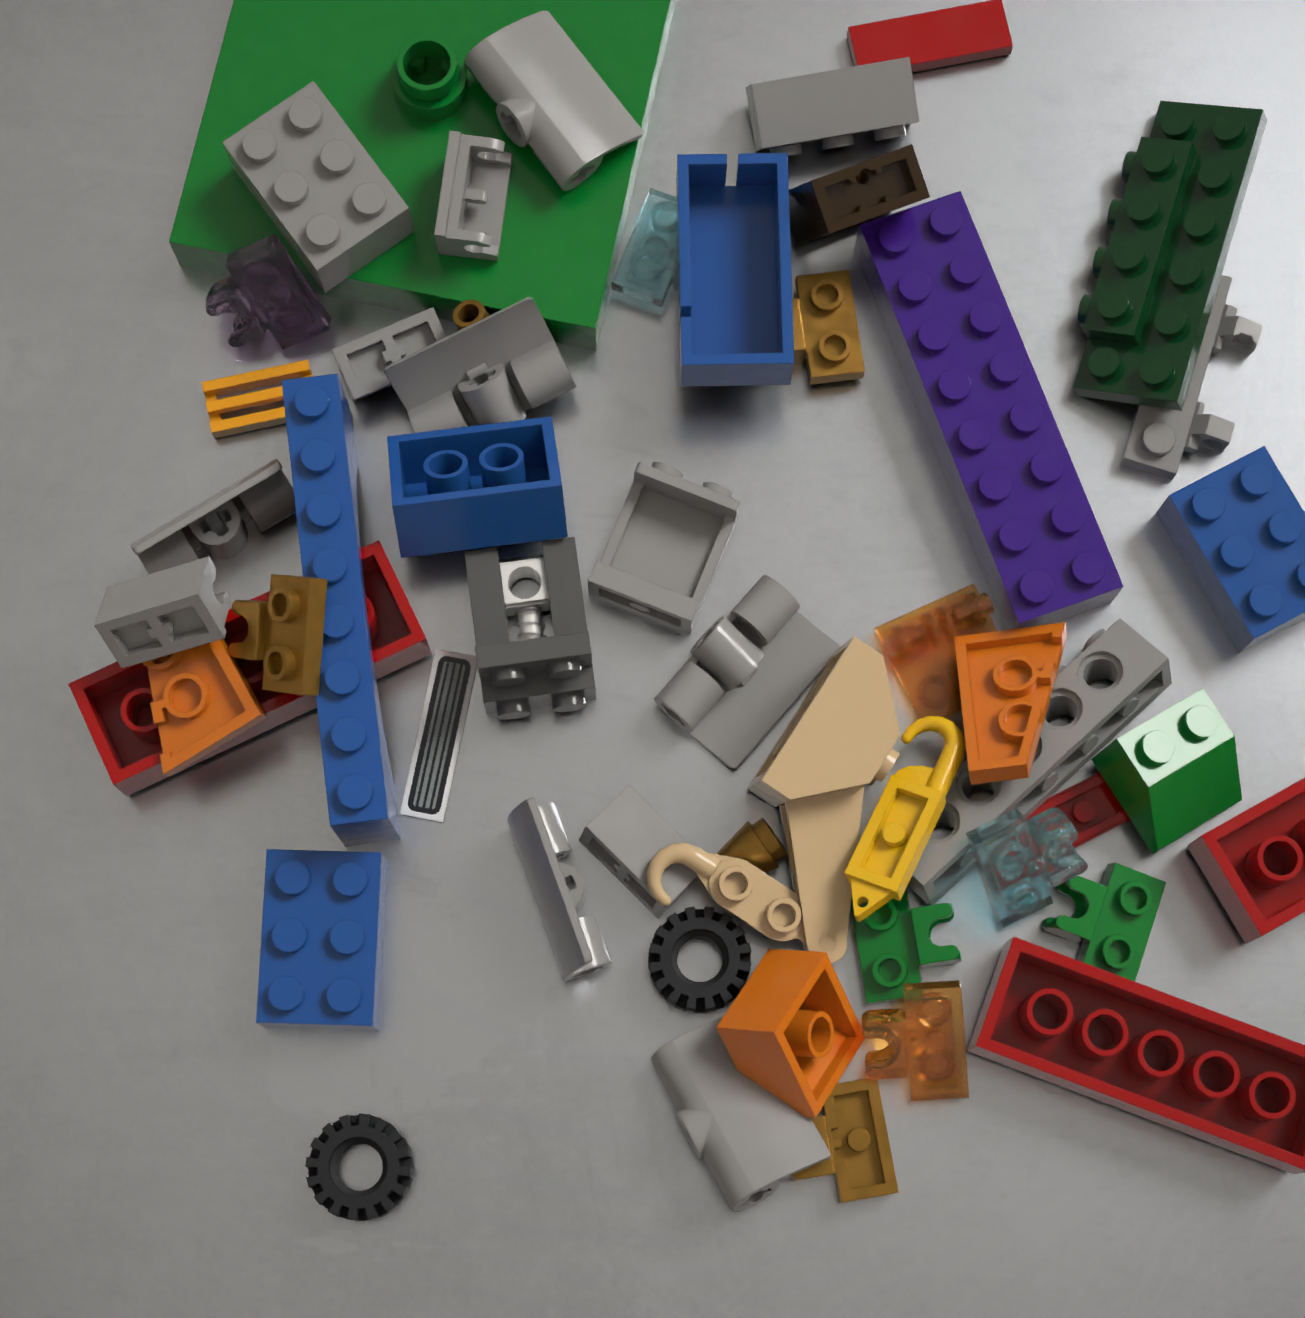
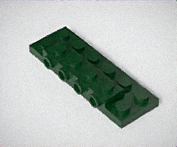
(1166, 253)

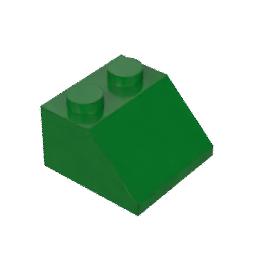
(1174, 770)

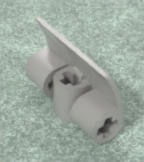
(551, 98)
(483, 372)
(260, 495)
(746, 672)
(540, 844)
(734, 1122)

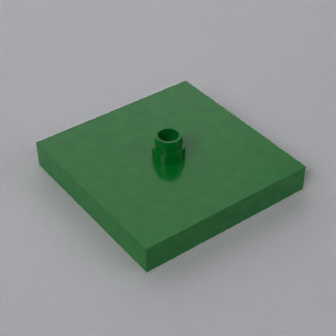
(400, 89)

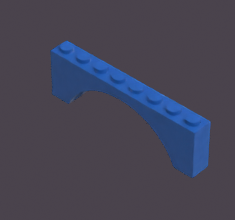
(348, 704)

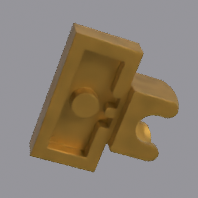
(827, 327)
(286, 633)
(857, 1142)

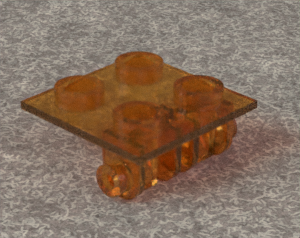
(924, 648)

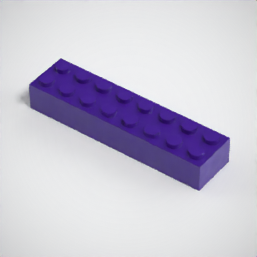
(986, 414)

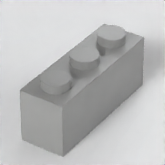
(833, 106)

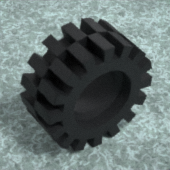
(708, 925)
(324, 1162)

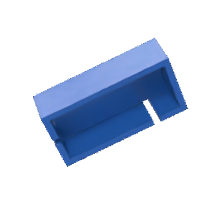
(734, 271)

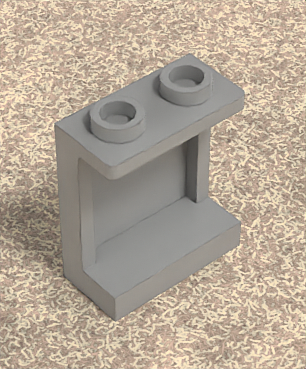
(665, 546)

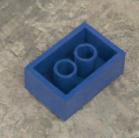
(476, 487)
(1243, 546)
(322, 940)

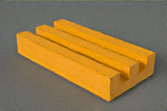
(244, 382)

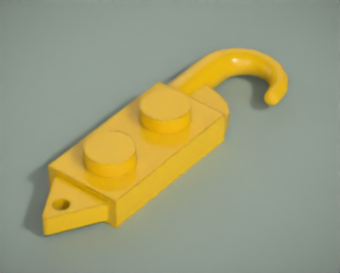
(903, 821)

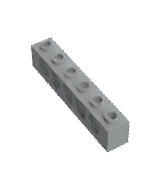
(1100, 714)

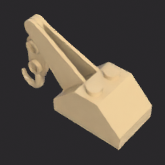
(818, 781)

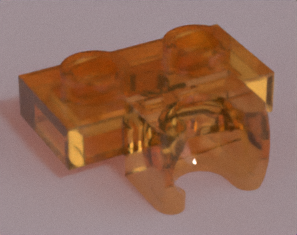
(922, 1041)

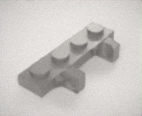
(1163, 434)

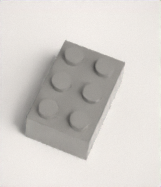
(319, 186)

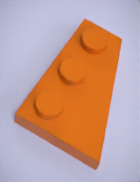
(1005, 696)
(199, 703)

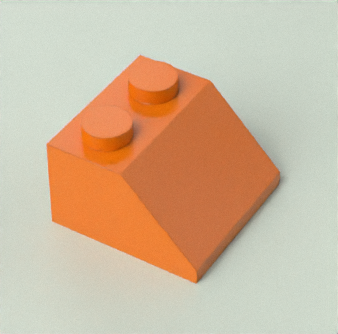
(792, 1028)

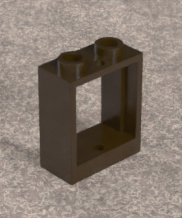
(856, 194)

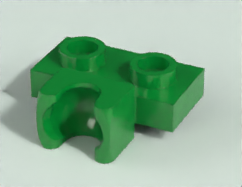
(1110, 918)
(897, 944)

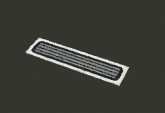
(439, 735)

